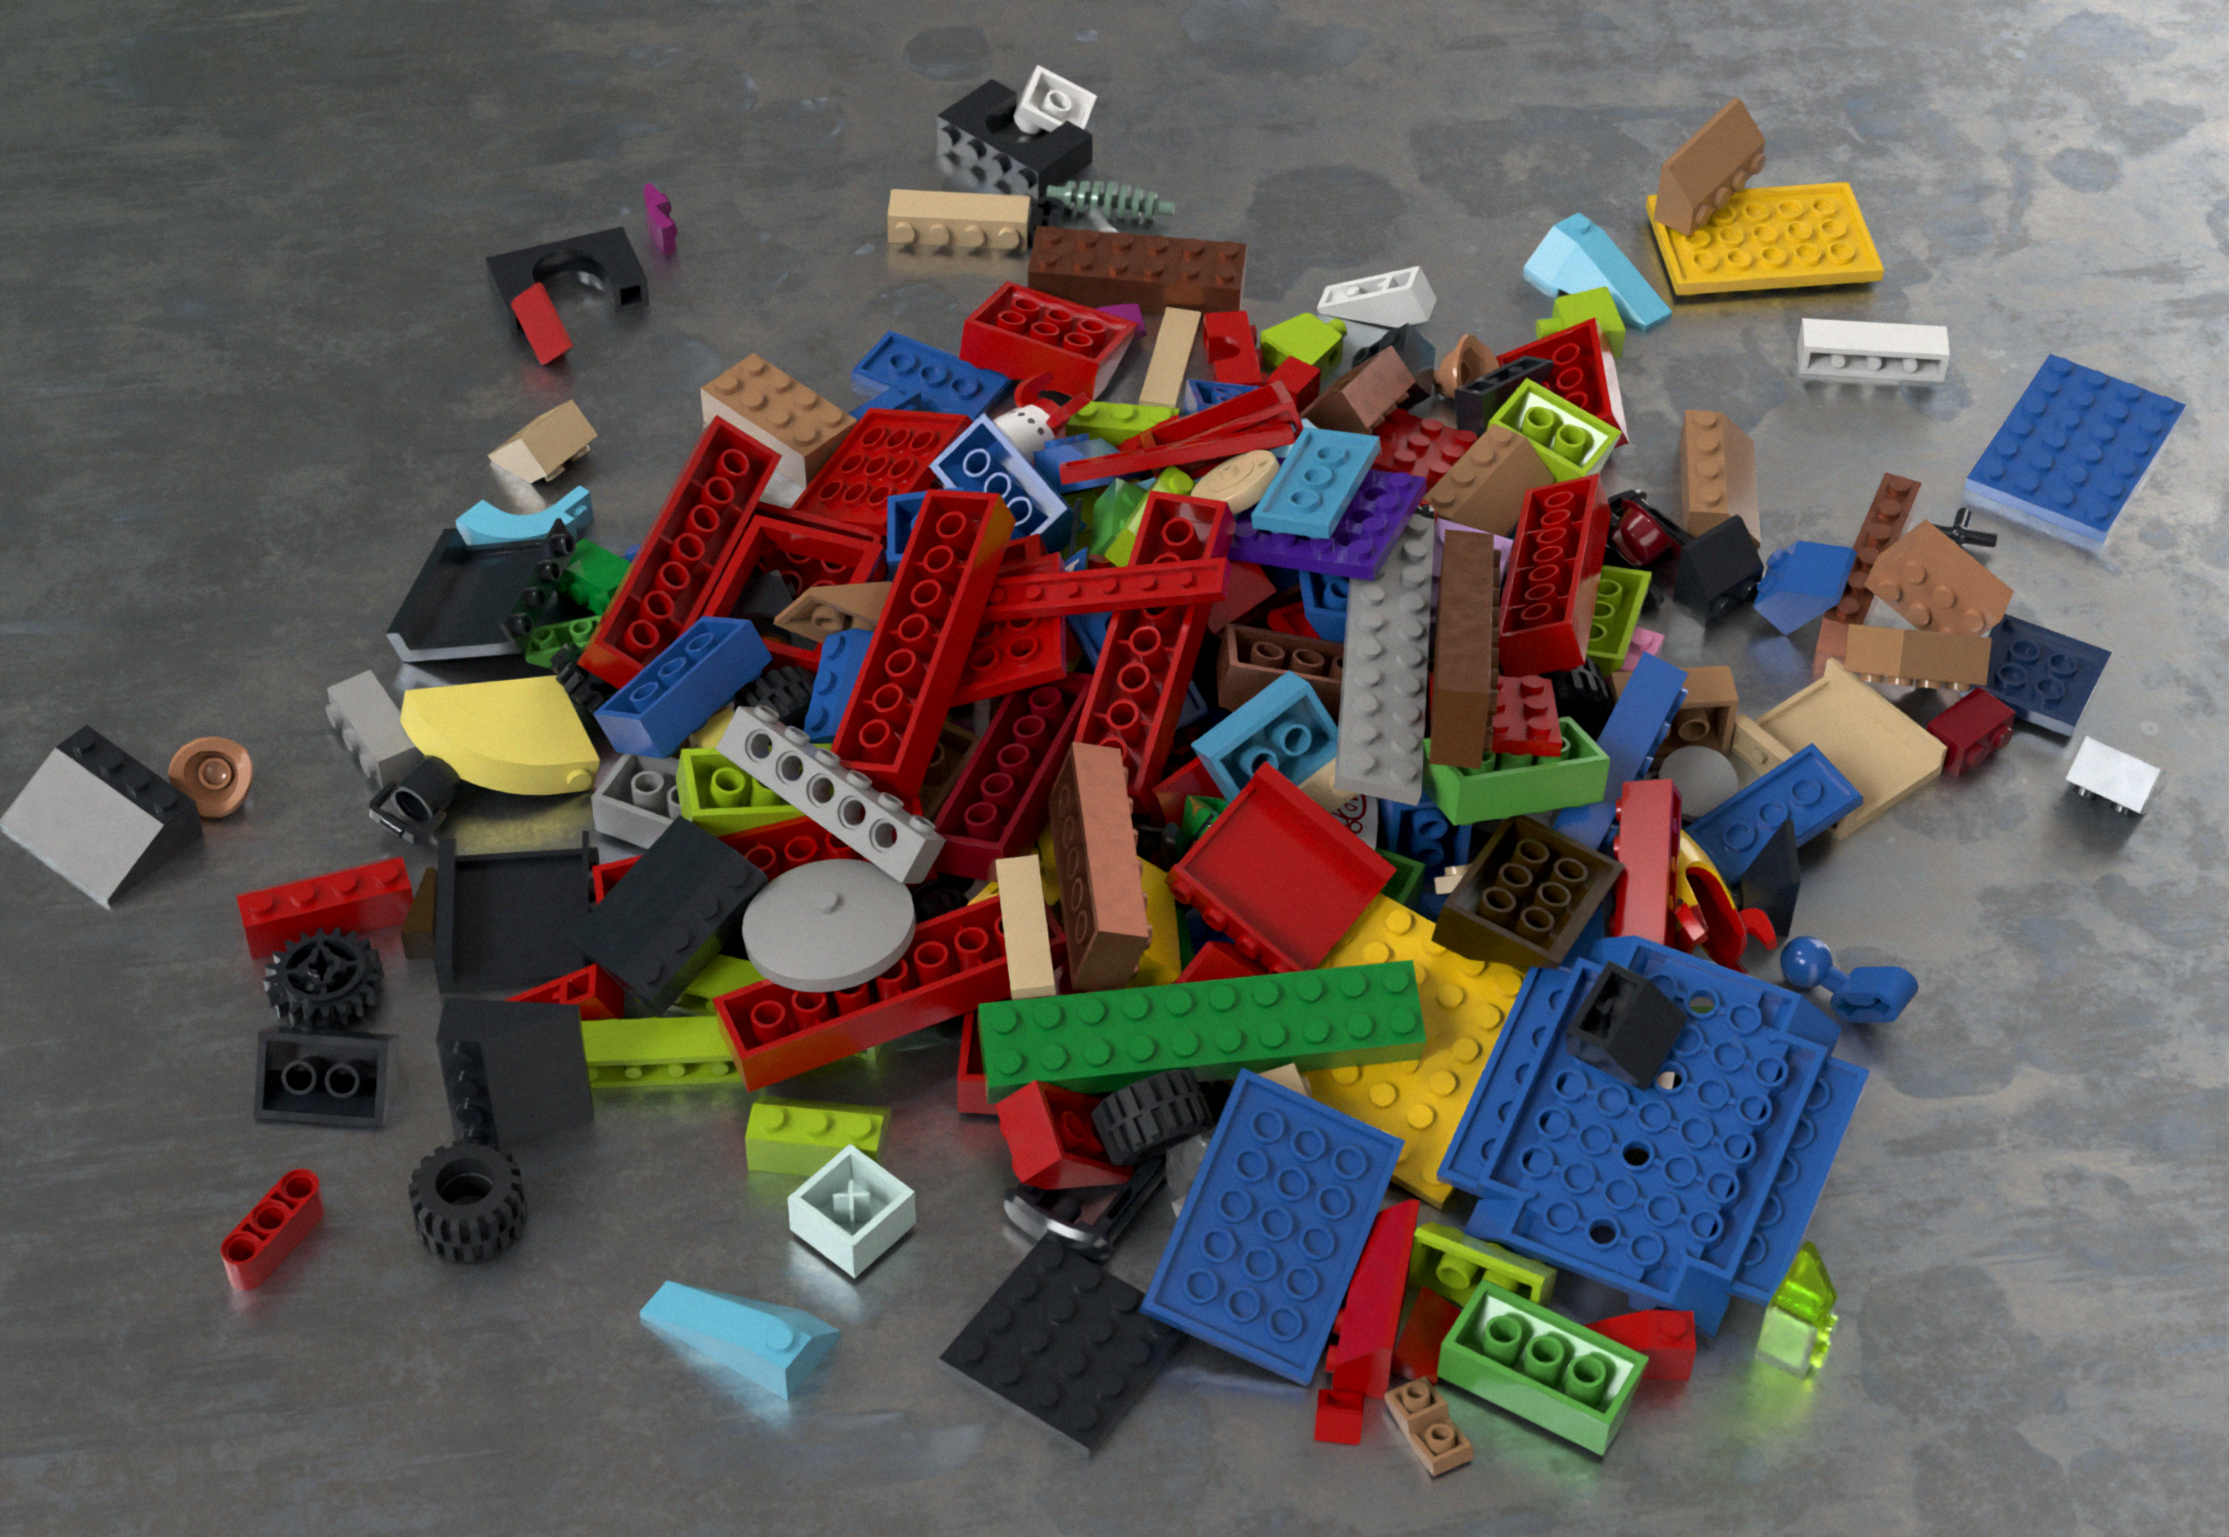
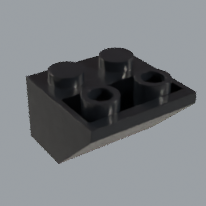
(1416, 355)
(1625, 1027)

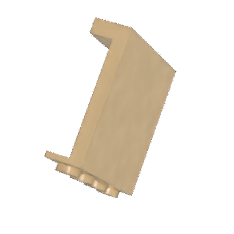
(1856, 731)

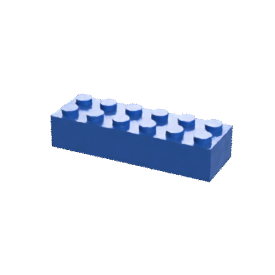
(1631, 742)

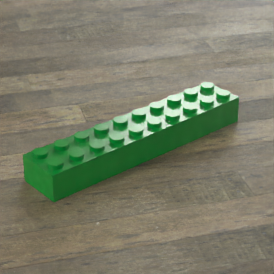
(1204, 1026)

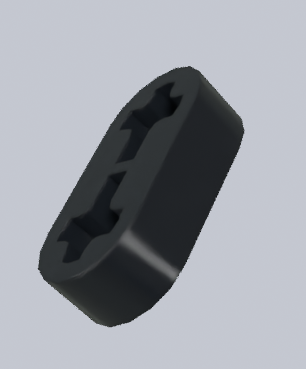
(1044, 206)

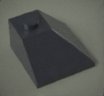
(1773, 880)

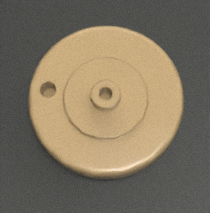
(1239, 480)

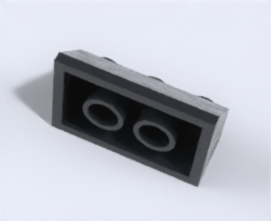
(325, 1075)

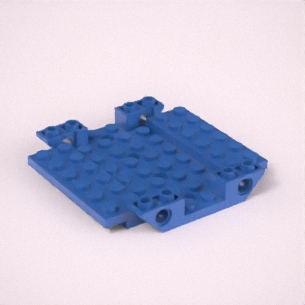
(1729, 1149)

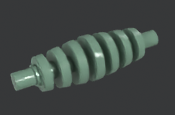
(1110, 200)

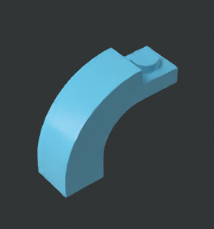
(490, 525)

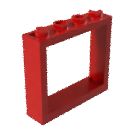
(1234, 415)
(764, 532)

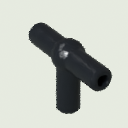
(1961, 534)

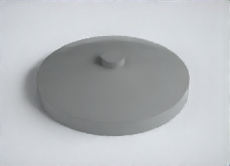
(828, 925)

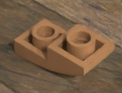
(1427, 1426)

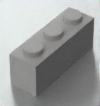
(372, 727)

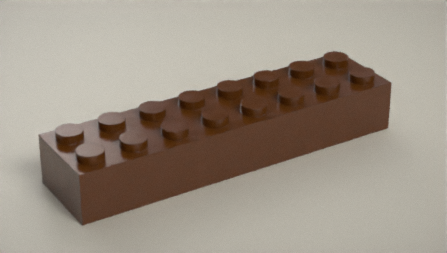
(1465, 650)

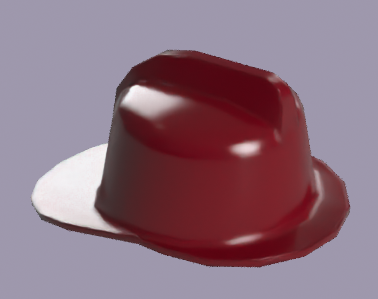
(1640, 536)

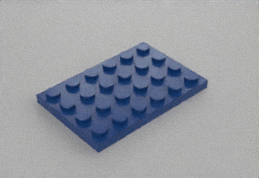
(2075, 447)
(1272, 1227)

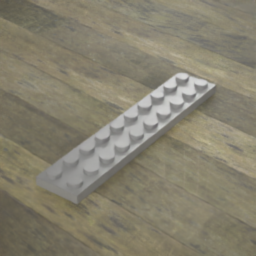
(1387, 673)

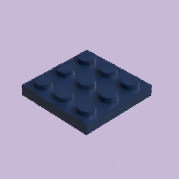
(2042, 673)

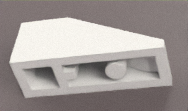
(1382, 299)

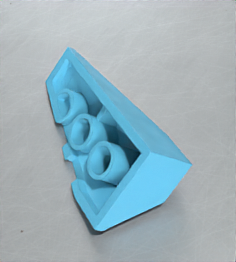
(1582, 258)
(753, 1337)

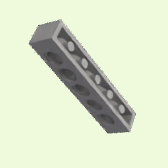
(747, 746)

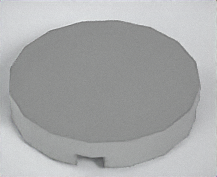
(1702, 779)

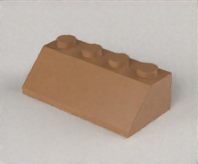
(1709, 169)
(1717, 474)
(1490, 483)

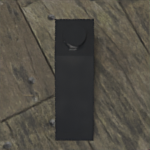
(1483, 397)

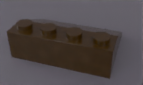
(1525, 897)

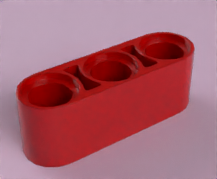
(272, 1229)

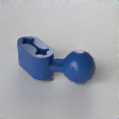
(1860, 997)

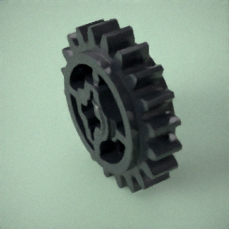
(324, 978)

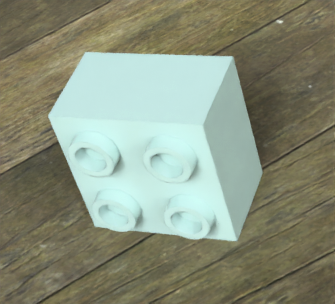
(852, 1210)

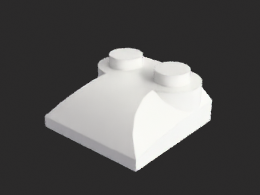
(1051, 102)

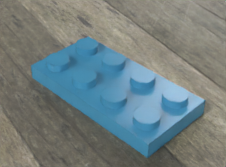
(1316, 483)

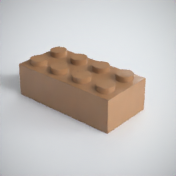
(779, 415)

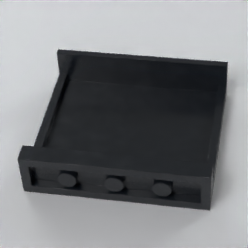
(479, 596)
(510, 916)

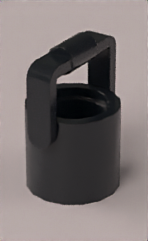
(419, 797)

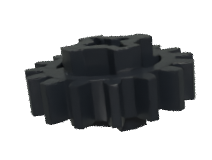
(580, 684)

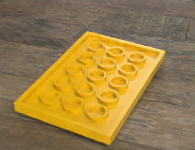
(1772, 242)

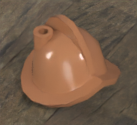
(1463, 364)
(213, 774)

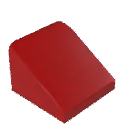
(1339, 1416)

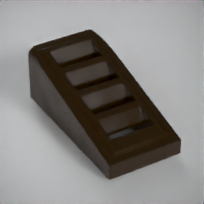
(420, 924)

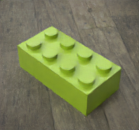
(727, 798)

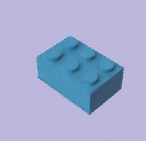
(1276, 726)

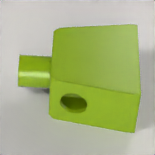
(1581, 307)
(1307, 340)

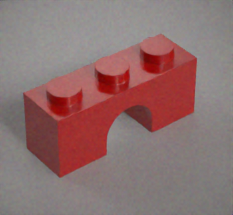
(1231, 348)

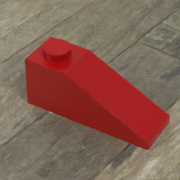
(589, 988)
(1658, 1334)

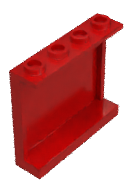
(1279, 875)

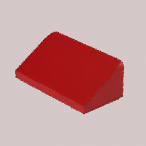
(542, 324)
(1422, 1337)

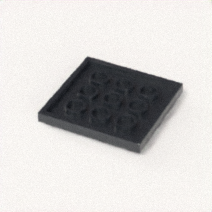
(1063, 1347)

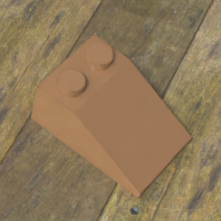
(835, 609)

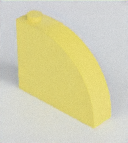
(504, 735)

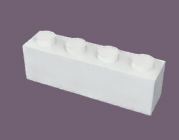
(1873, 350)

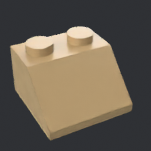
(546, 443)

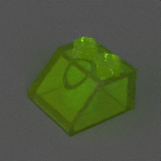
(1800, 1317)

